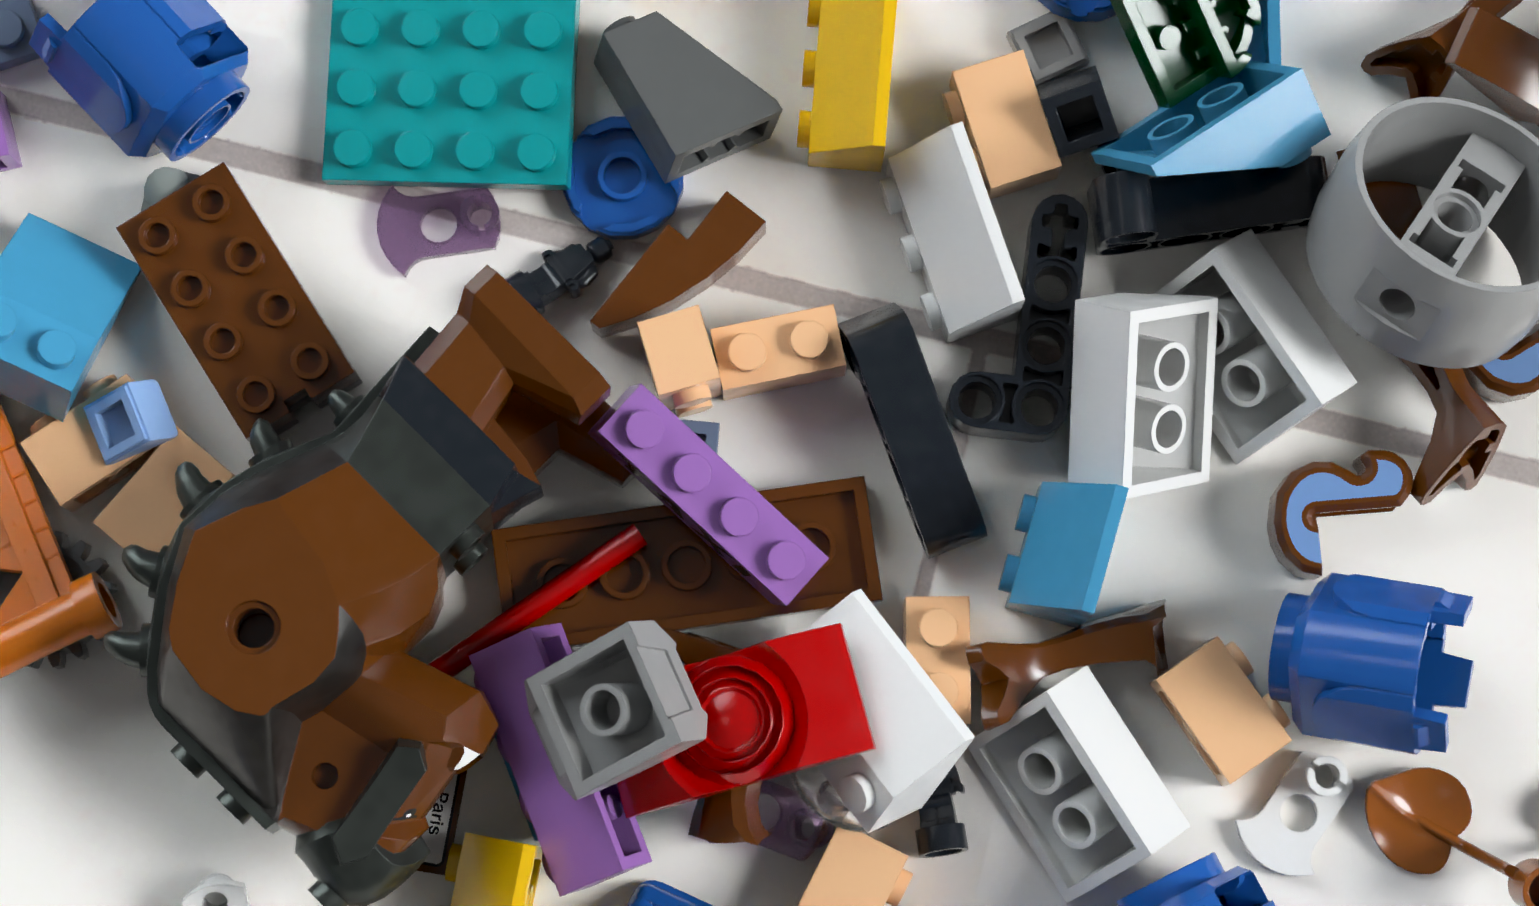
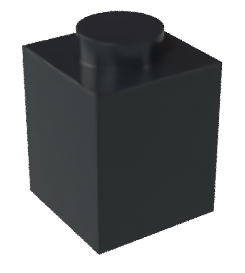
(1077, 111)

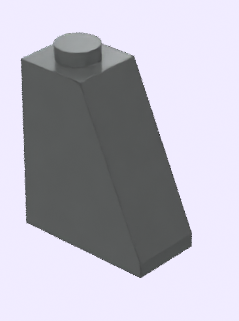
(681, 95)

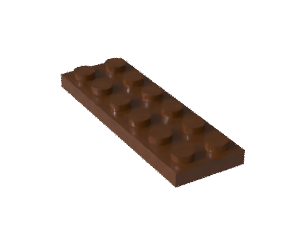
(679, 575)

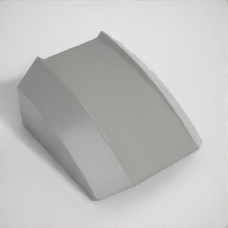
(615, 708)

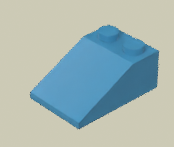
(1231, 124)
(56, 312)
(1063, 550)

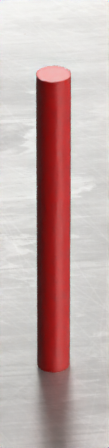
(542, 600)

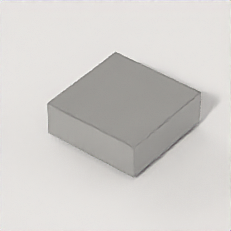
(1049, 47)

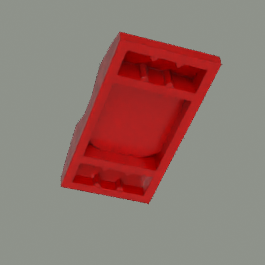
(768, 716)

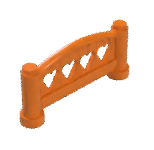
(45, 604)

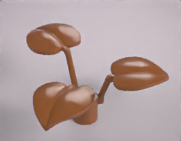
(1419, 818)

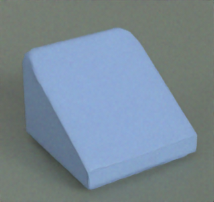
(130, 420)

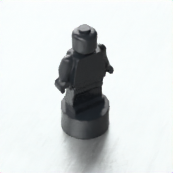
(562, 271)
(939, 827)

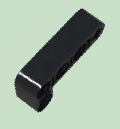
(1176, 210)
(1034, 319)
(913, 428)

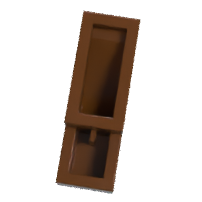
(1498, 63)
(680, 267)

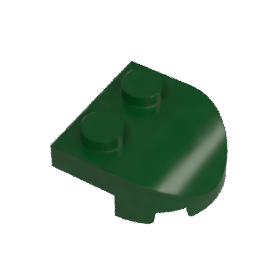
(1187, 42)

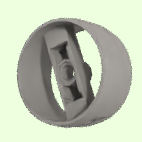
(1407, 289)

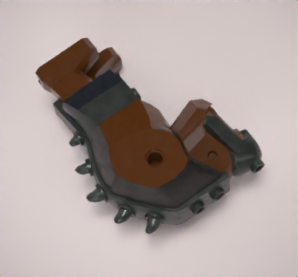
(329, 562)

